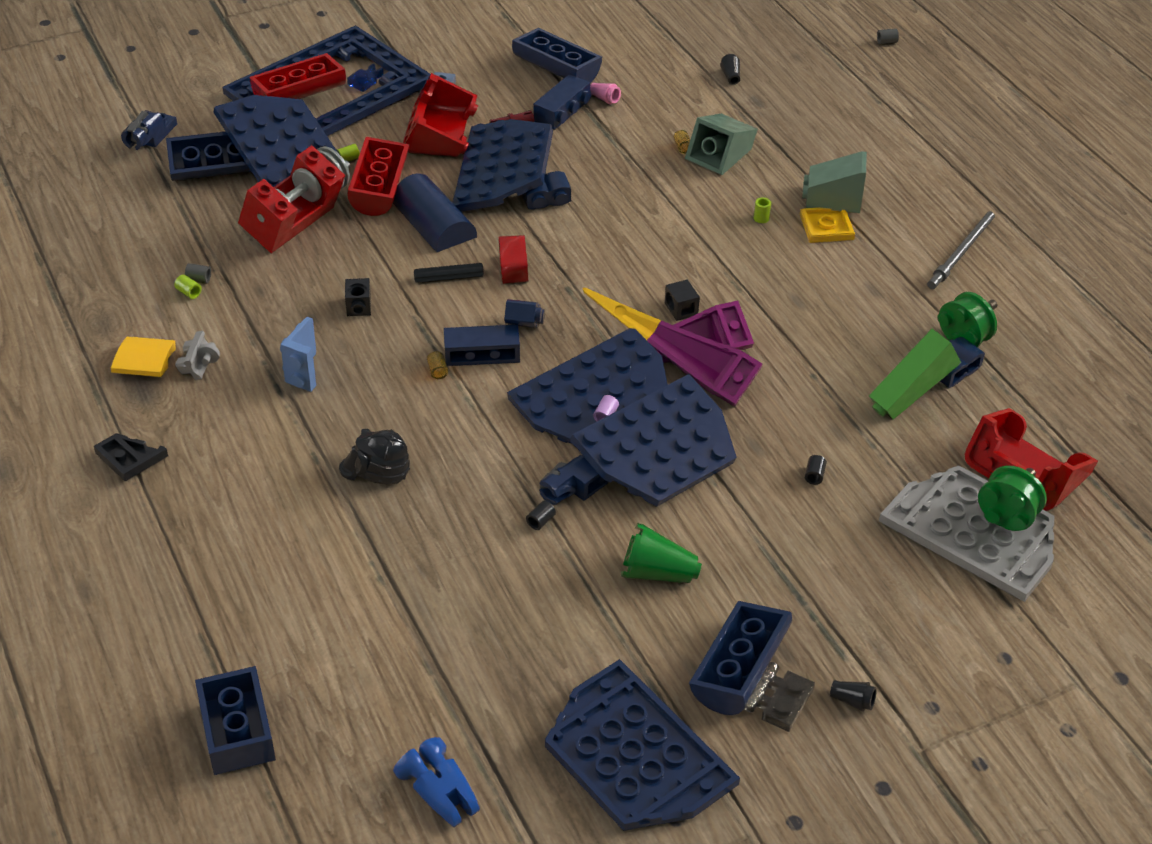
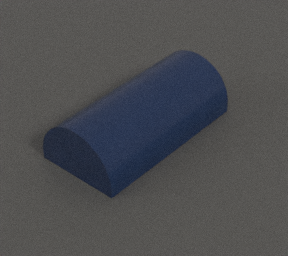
(557, 55)
(203, 156)
(432, 213)
(739, 657)

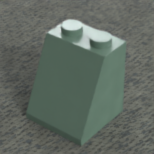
(719, 142)
(836, 183)

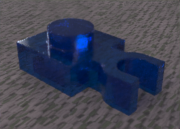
(365, 79)

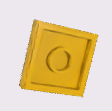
(826, 225)

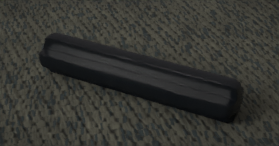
(448, 272)

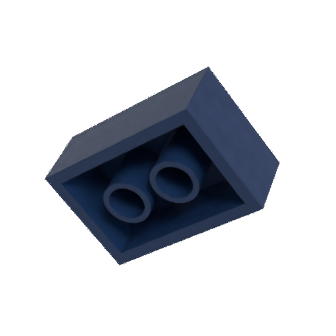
(235, 720)

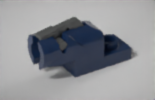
(148, 129)
(571, 478)

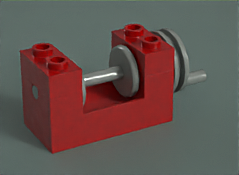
(310, 191)

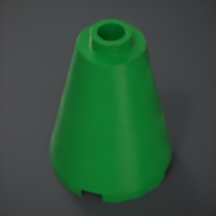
(658, 558)

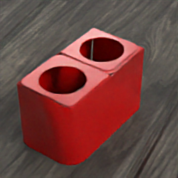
(513, 259)

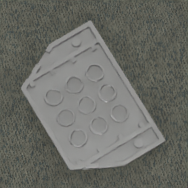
(949, 521)

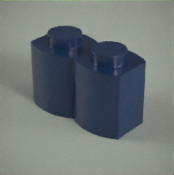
(553, 192)
(524, 313)
(971, 360)

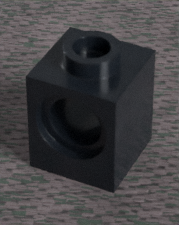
(358, 297)
(681, 299)

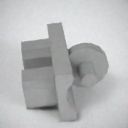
(198, 356)

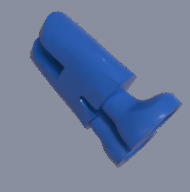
(439, 790)

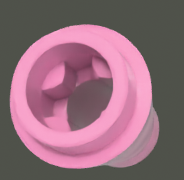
(606, 92)

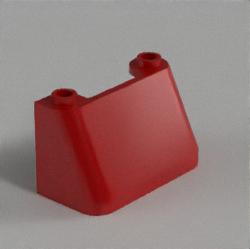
(440, 119)
(1000, 443)

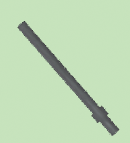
(943, 271)

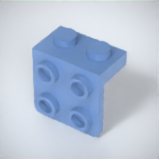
(298, 356)

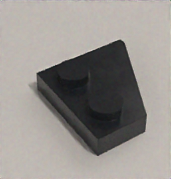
(128, 455)

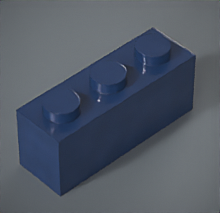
(562, 101)
(482, 345)

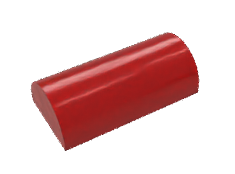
(300, 78)
(377, 176)

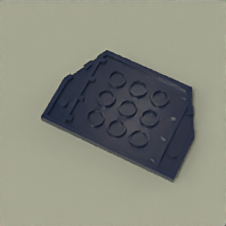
(270, 133)
(502, 161)
(568, 395)
(660, 442)
(636, 752)

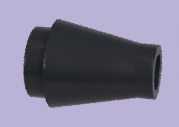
(731, 67)
(856, 694)

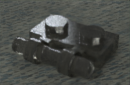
(788, 700)

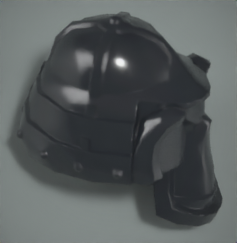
(377, 458)

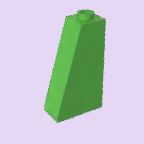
(915, 375)

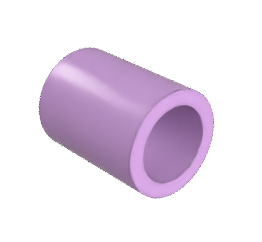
(606, 407)

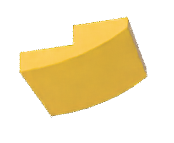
(143, 356)

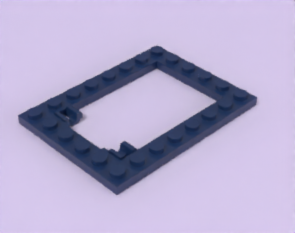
(399, 82)

